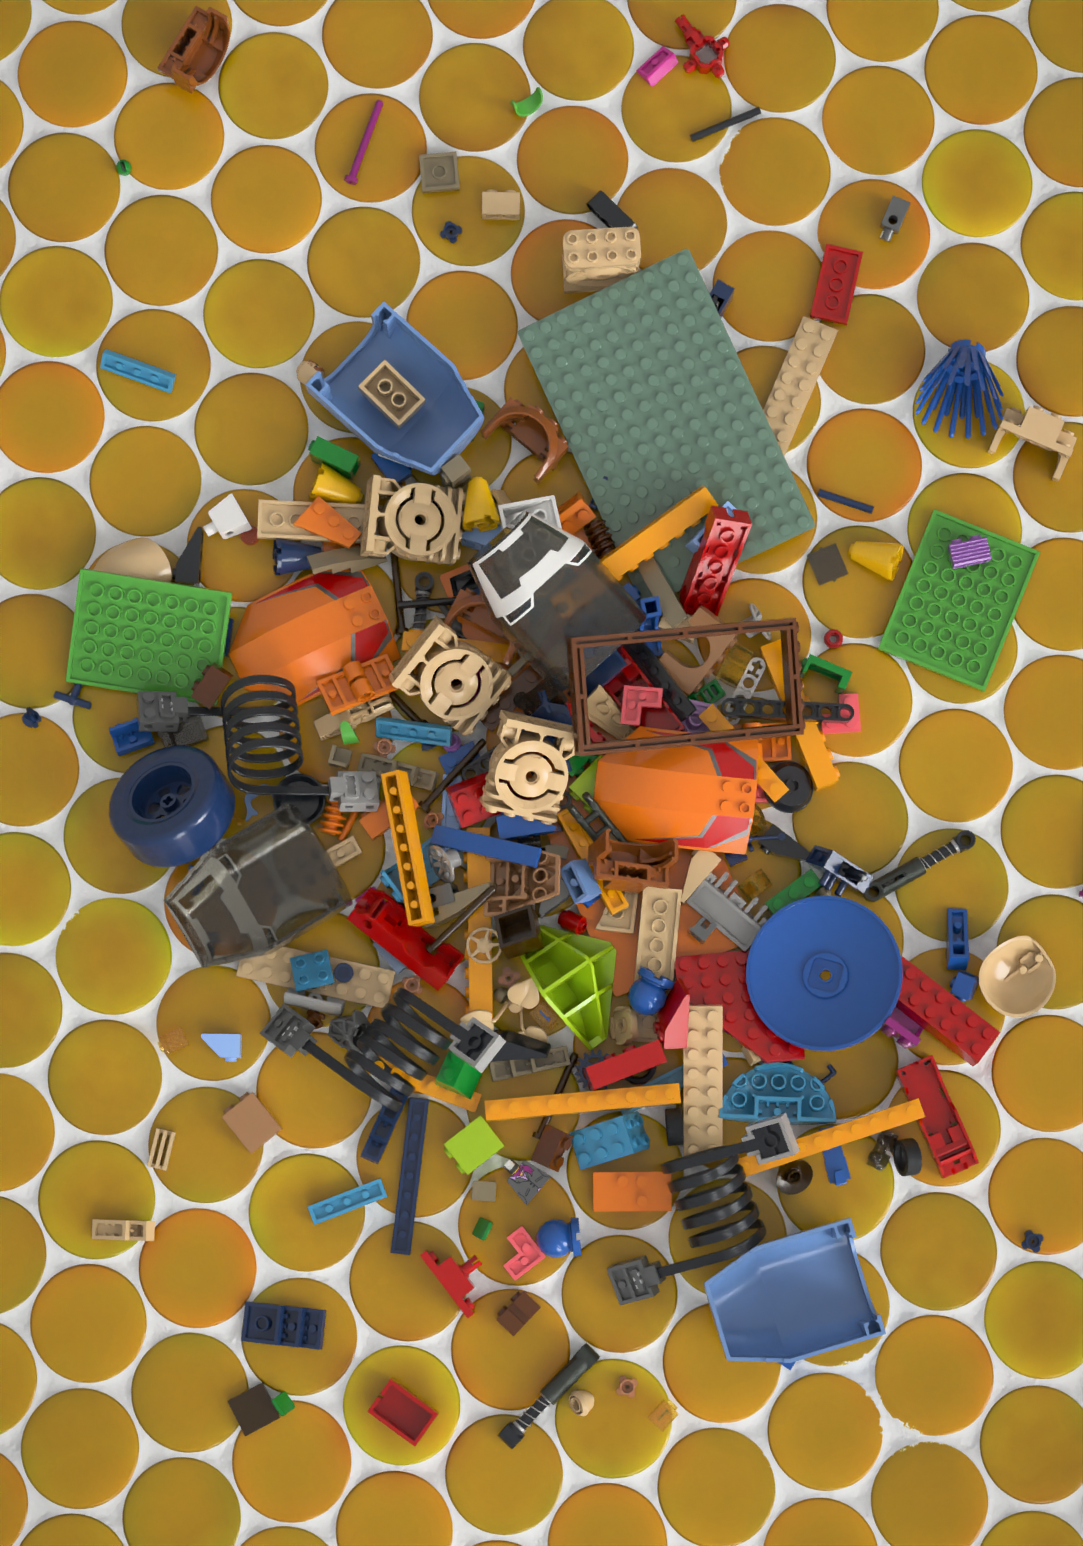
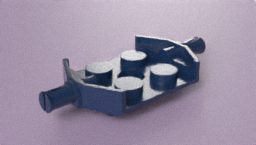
(553, 712)

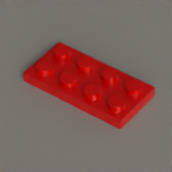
(836, 284)

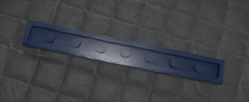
(409, 1176)

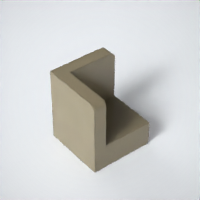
(339, 757)
(484, 1191)

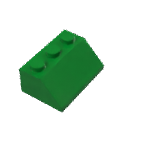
(458, 1076)

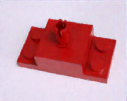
(454, 1278)

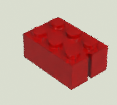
(403, 1412)

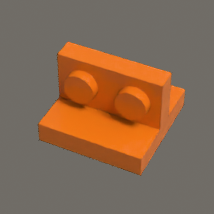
(575, 513)

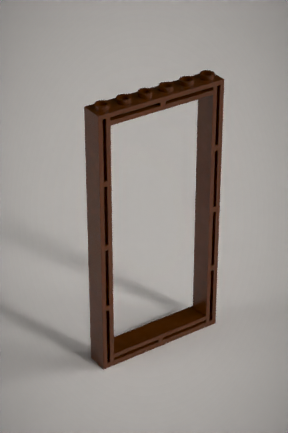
(791, 674)

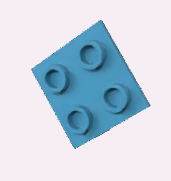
(312, 970)

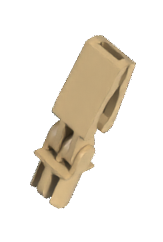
(329, 726)

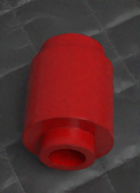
(572, 922)

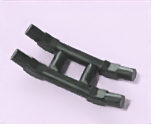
(597, 812)

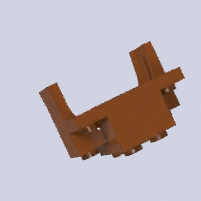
(195, 52)
(532, 432)
(462, 605)
(632, 865)

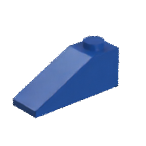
(957, 939)

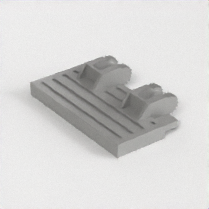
(726, 911)

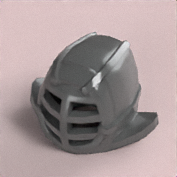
(343, 1029)

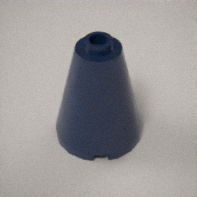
(291, 556)

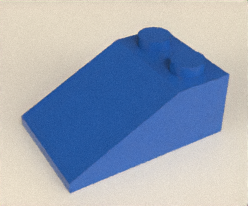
(516, 827)

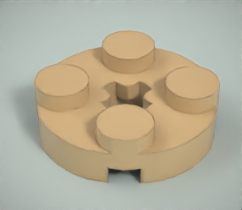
(624, 1025)

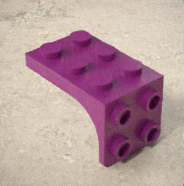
(902, 1028)

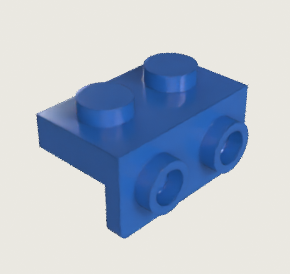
(129, 738)

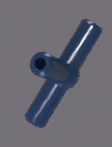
(73, 698)

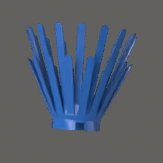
(963, 371)

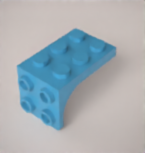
(391, 878)
(610, 1140)

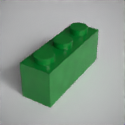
(795, 891)

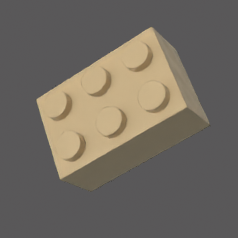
(392, 394)

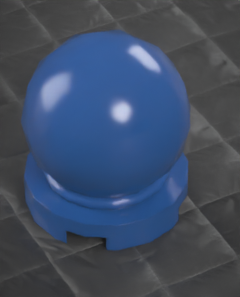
(649, 992)
(559, 1238)

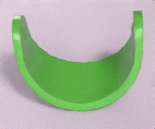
(529, 104)
(348, 735)

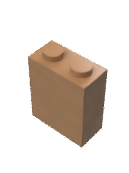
(251, 1122)

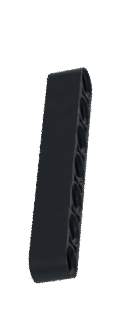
(777, 714)

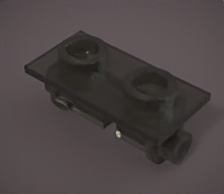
(884, 1142)

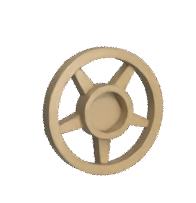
(484, 945)

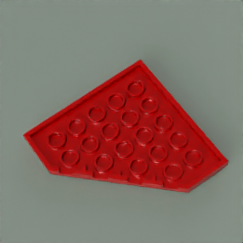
(722, 981)

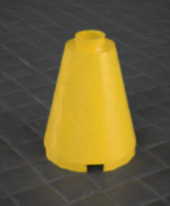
(334, 487)
(480, 507)
(878, 557)

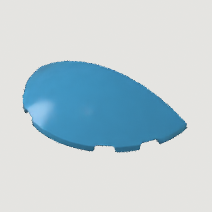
(777, 1090)

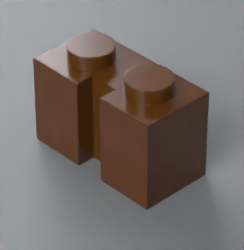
(211, 685)
(551, 1148)
(518, 1313)

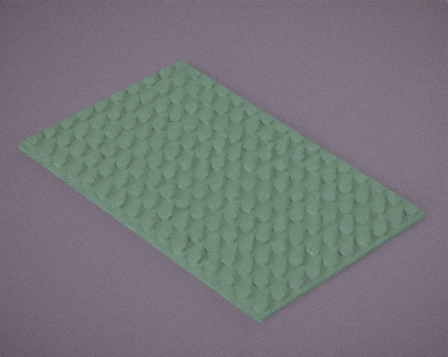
(661, 409)

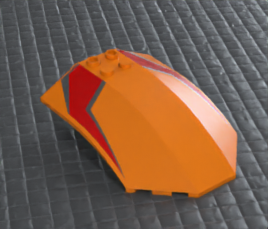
(311, 632)
(682, 793)

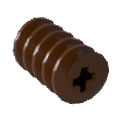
(599, 537)

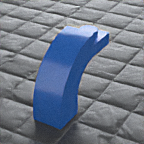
(652, 608)

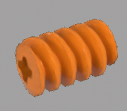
(332, 819)

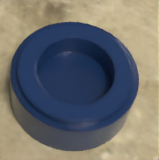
(343, 972)

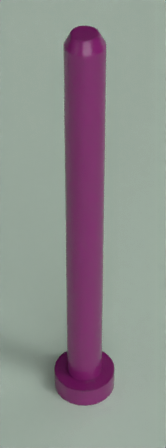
(351, 178)

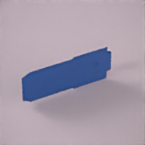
(836, 1164)

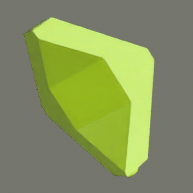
(575, 980)

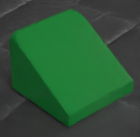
(482, 1228)
(283, 1403)

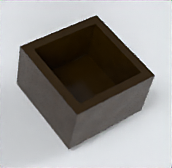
(518, 931)

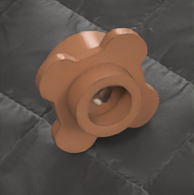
(384, 752)
(430, 816)
(507, 972)
(416, 981)
(625, 1381)

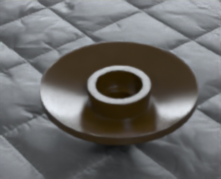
(798, 1180)

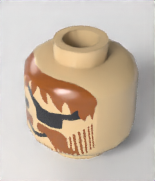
(307, 370)

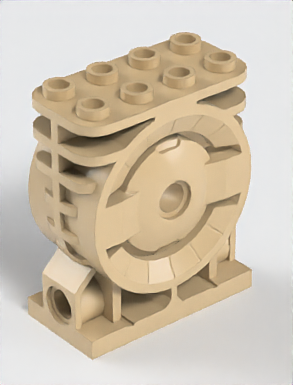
(599, 257)
(441, 550)
(493, 677)
(544, 784)

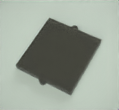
(827, 564)

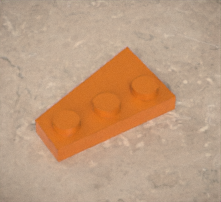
(328, 523)

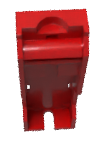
(713, 570)
(650, 717)
(390, 929)
(946, 1141)

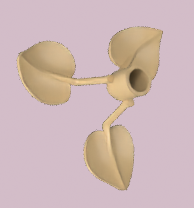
(520, 995)

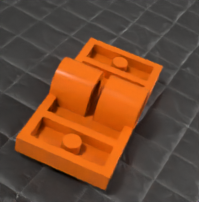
(356, 684)
(771, 749)

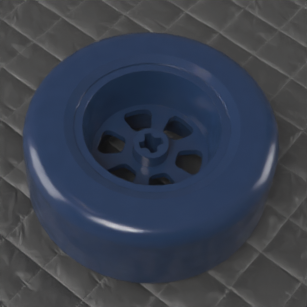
(188, 822)

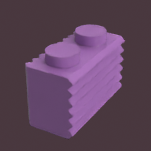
(969, 552)

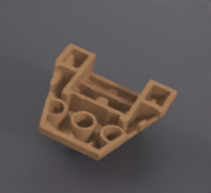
(522, 884)

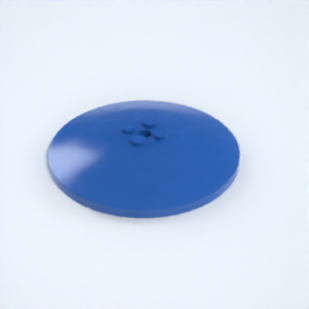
(816, 938)

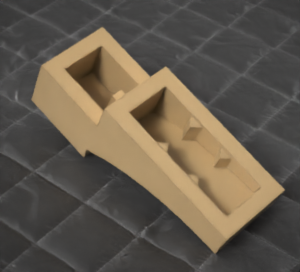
(123, 1230)

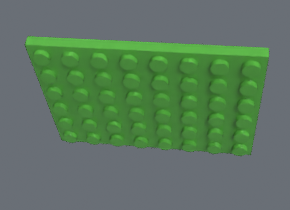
(958, 616)
(145, 633)

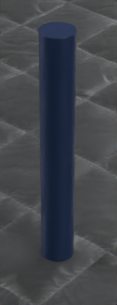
(845, 501)

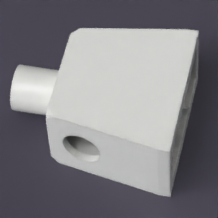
(227, 519)

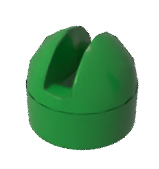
(127, 165)

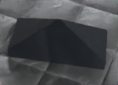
(462, 581)

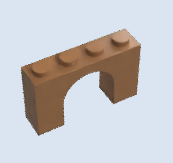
(688, 676)

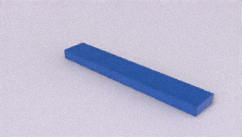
(486, 846)

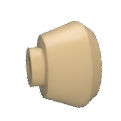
(581, 1402)

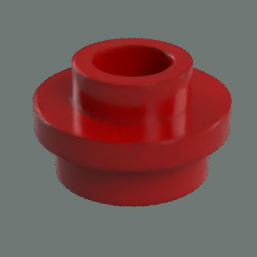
(837, 634)

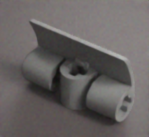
(332, 1006)

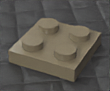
(439, 172)

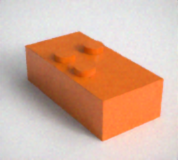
(631, 1191)

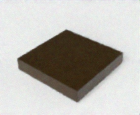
(253, 1409)

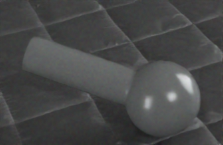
(456, 626)

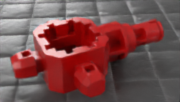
(696, 42)

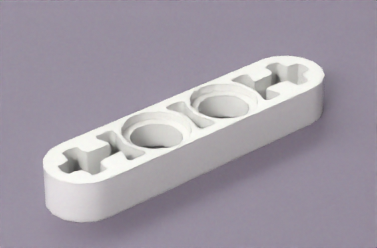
(747, 692)

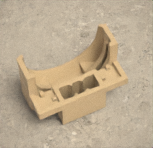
(1039, 430)

